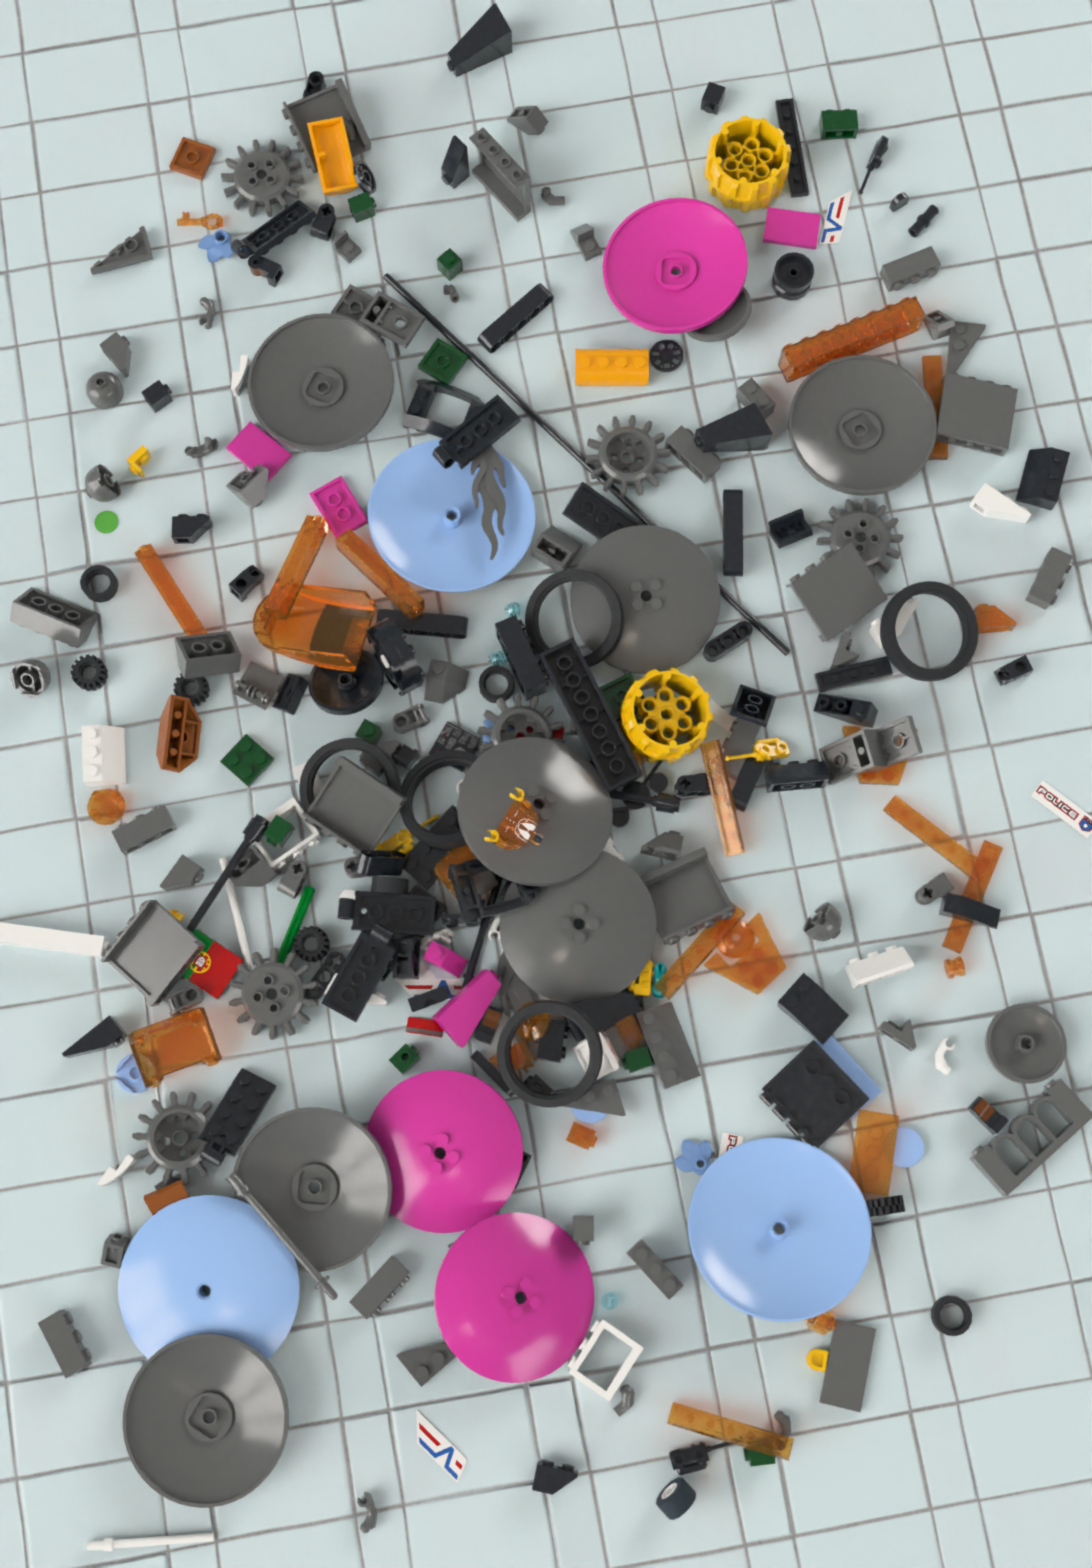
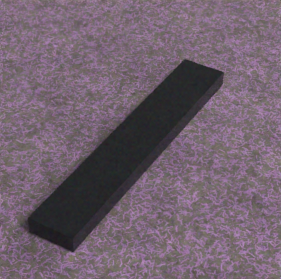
(788, 124)

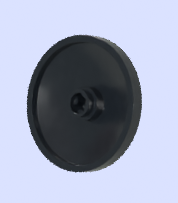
(347, 691)

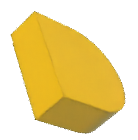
(817, 1359)

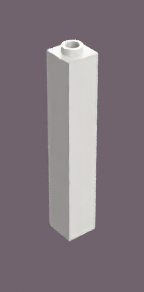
(53, 940)

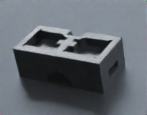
(428, 998)

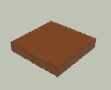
(192, 158)
(165, 1196)

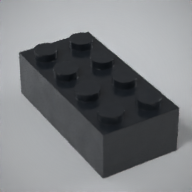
(521, 657)

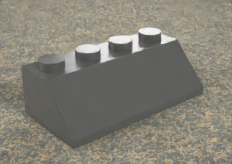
(53, 617)
(667, 1045)

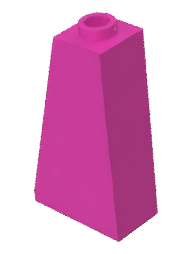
(467, 1007)

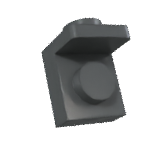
(346, 247)
(114, 1250)

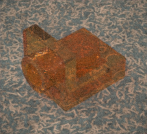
(581, 1136)

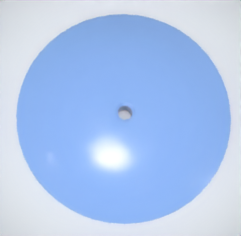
(440, 554)
(821, 1220)
(214, 1245)

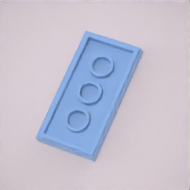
(852, 1069)

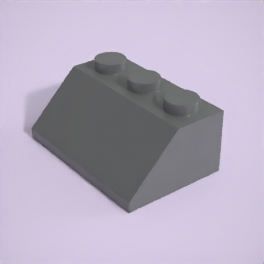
(207, 654)

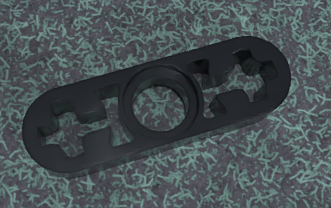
(337, 967)
(491, 1071)

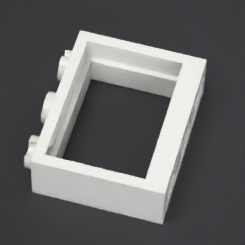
(283, 811)
(586, 1346)

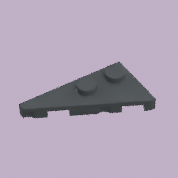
(130, 252)
(960, 342)
(601, 1098)
(426, 1361)

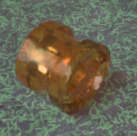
(954, 967)

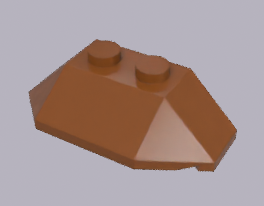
(178, 734)

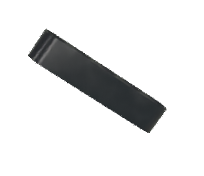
(515, 318)
(733, 532)
(427, 624)

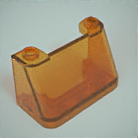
(174, 1045)

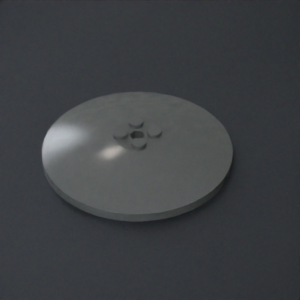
(313, 354)
(868, 395)
(681, 605)
(573, 815)
(590, 961)
(352, 1176)
(167, 1427)

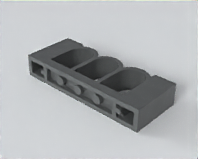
(1066, 1103)

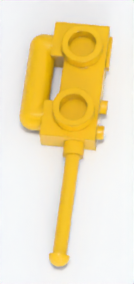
(764, 750)
(402, 838)
(644, 985)

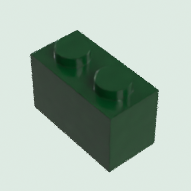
(838, 124)

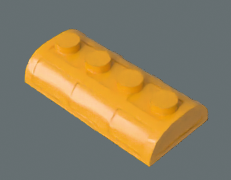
(333, 156)
(611, 367)

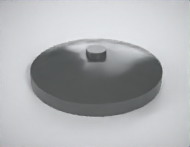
(728, 323)
(1025, 1043)

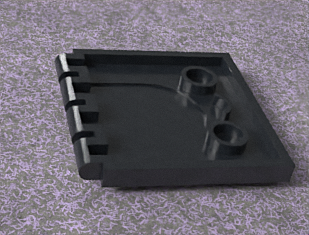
(813, 1095)

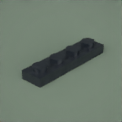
(853, 674)

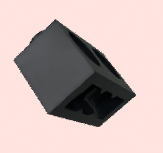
(406, 959)

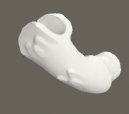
(495, 928)
(441, 935)
(940, 1062)

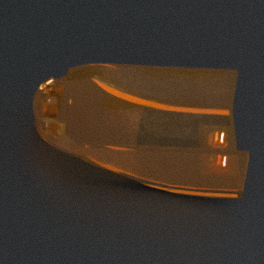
(321, 629)

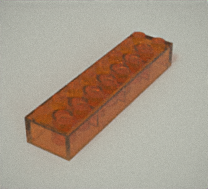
(851, 338)

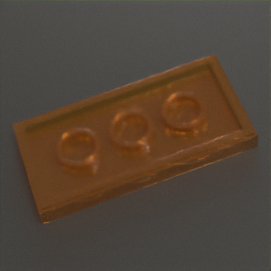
(874, 1151)

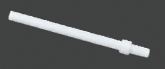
(237, 917)
(110, 1544)

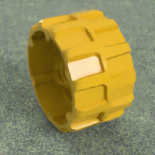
(752, 142)
(690, 696)

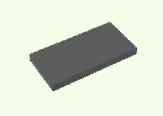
(847, 1365)

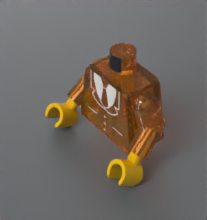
(517, 825)

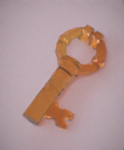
(186, 221)

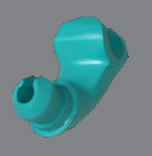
(659, 971)

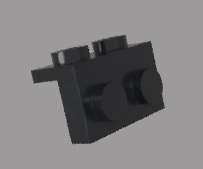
(789, 528)

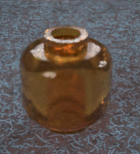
(822, 1323)

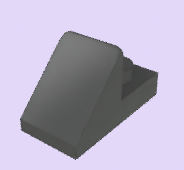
(586, 241)
(938, 324)
(843, 655)
(904, 1037)

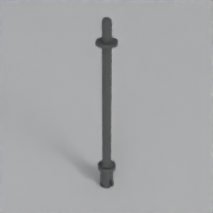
(244, 1191)

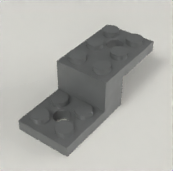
(380, 314)
(871, 750)

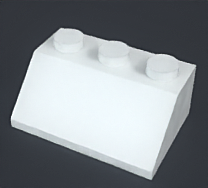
(103, 755)
(878, 966)

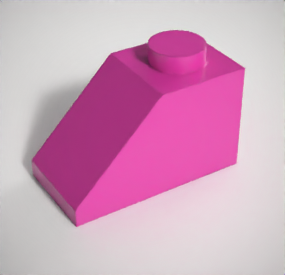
(445, 959)

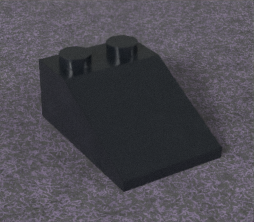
(753, 705)
(812, 1009)

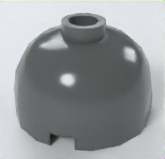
(104, 390)
(100, 484)
(31, 677)
(824, 924)

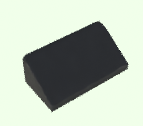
(290, 694)

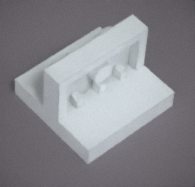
(610, 1058)

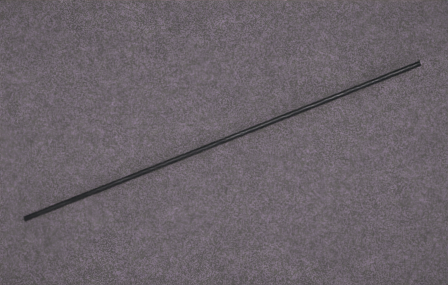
(567, 446)

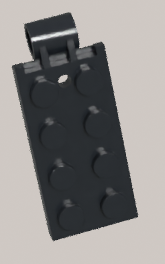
(274, 231)
(476, 434)
(596, 512)
(422, 858)
(398, 912)
(361, 973)
(235, 1116)

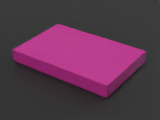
(791, 228)
(256, 447)
(338, 507)

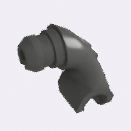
(209, 317)
(208, 447)
(784, 1422)
(371, 1518)

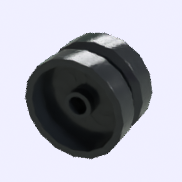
(792, 276)

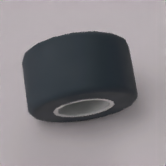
(676, 1498)

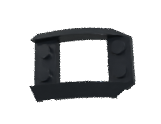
(422, 401)
(468, 897)

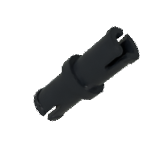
(923, 221)

